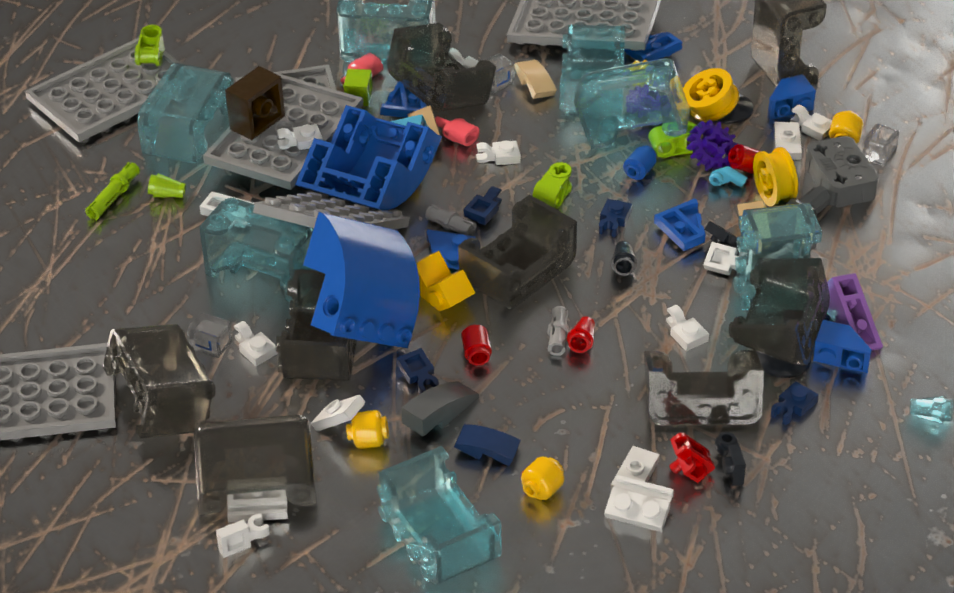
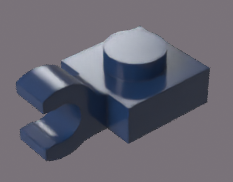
(483, 208)

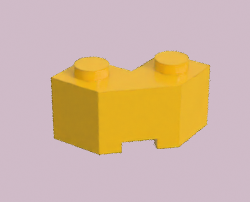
(440, 286)

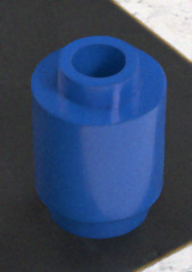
(640, 162)

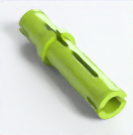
(118, 184)

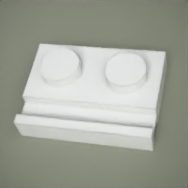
(639, 503)
(270, 504)

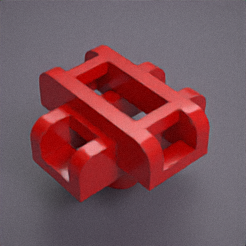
(692, 458)

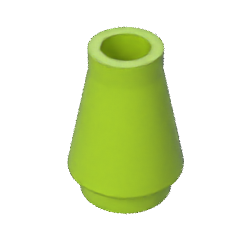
(165, 187)

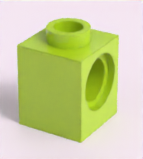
(359, 83)

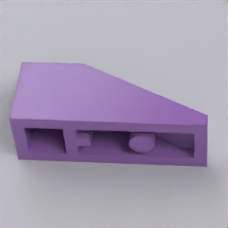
(850, 308)

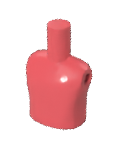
(366, 62)
(458, 130)

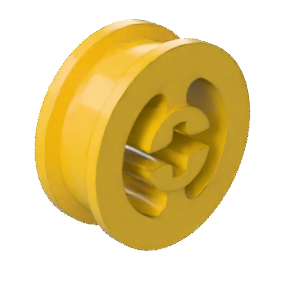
(705, 97)
(775, 176)

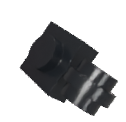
(721, 235)
(734, 463)

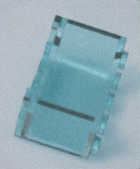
(371, 25)
(588, 50)
(631, 99)
(179, 109)
(772, 233)
(238, 238)
(436, 517)

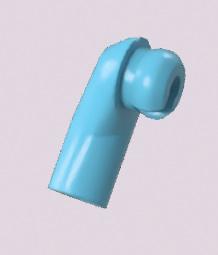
(726, 175)

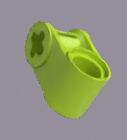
(150, 46)
(667, 145)
(554, 185)

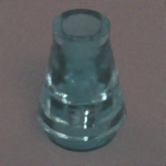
(933, 408)

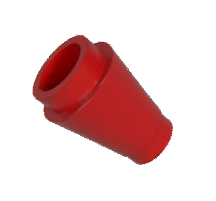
(582, 335)

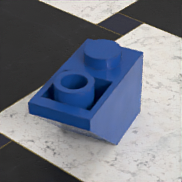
(790, 93)
(841, 347)

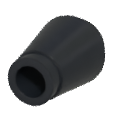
(623, 259)

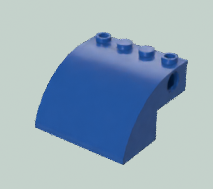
(370, 160)
(367, 283)

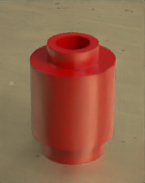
(742, 158)
(476, 344)

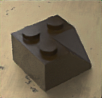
(255, 102)

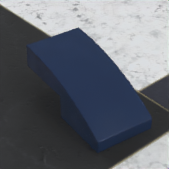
(482, 440)

